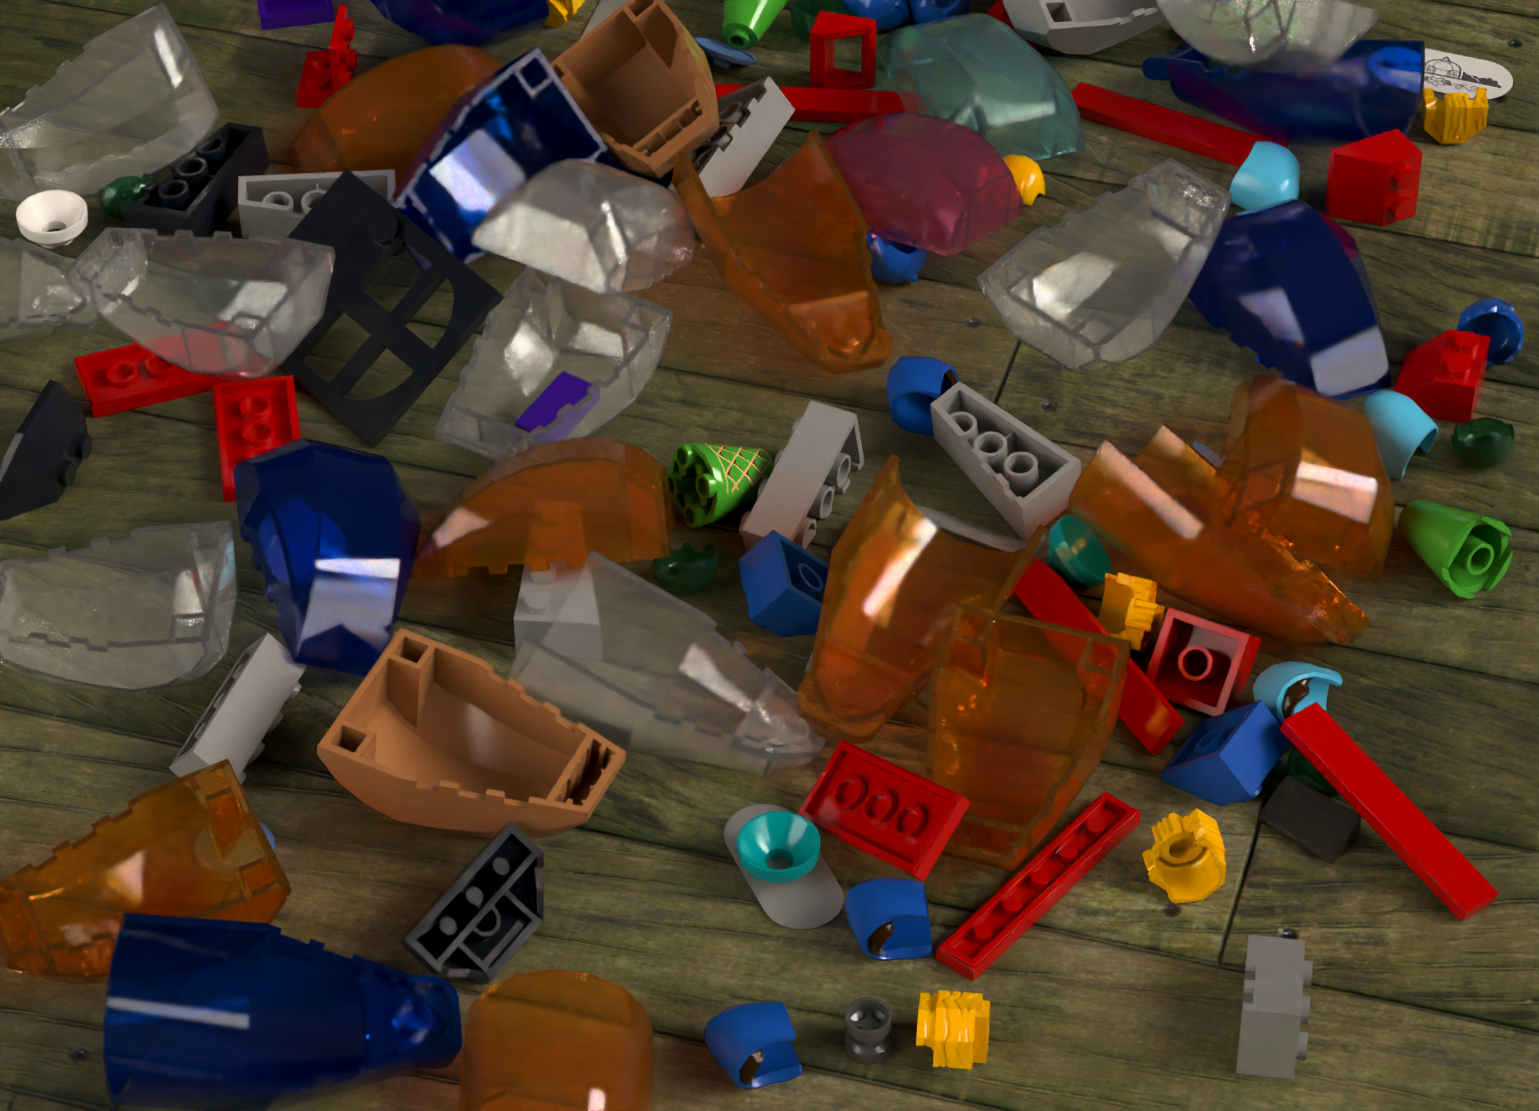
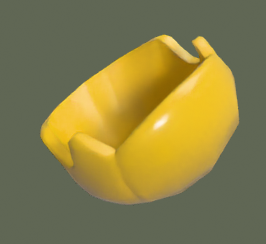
(1027, 177)

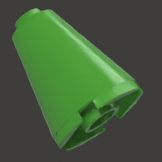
(748, 20)
(1457, 545)

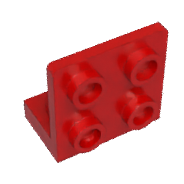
(332, 69)

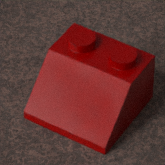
(1374, 179)
(1446, 374)
(1201, 662)

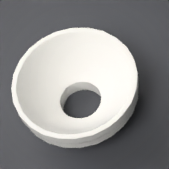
(52, 211)

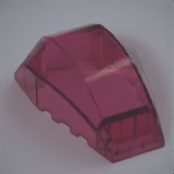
(924, 180)

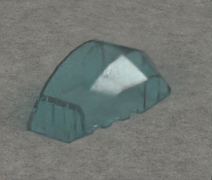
(985, 80)

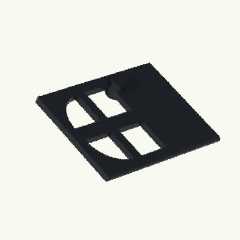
(364, 238)

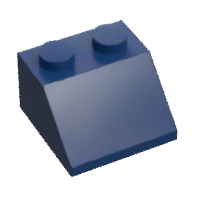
(783, 586)
(1228, 755)

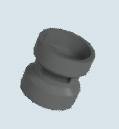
(868, 1030)

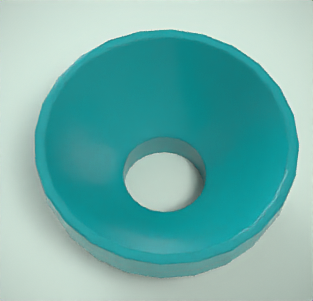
(1077, 553)
(778, 836)

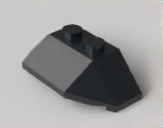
(44, 453)
(483, 911)

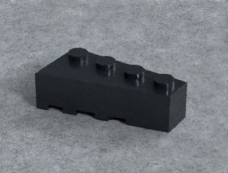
(203, 187)

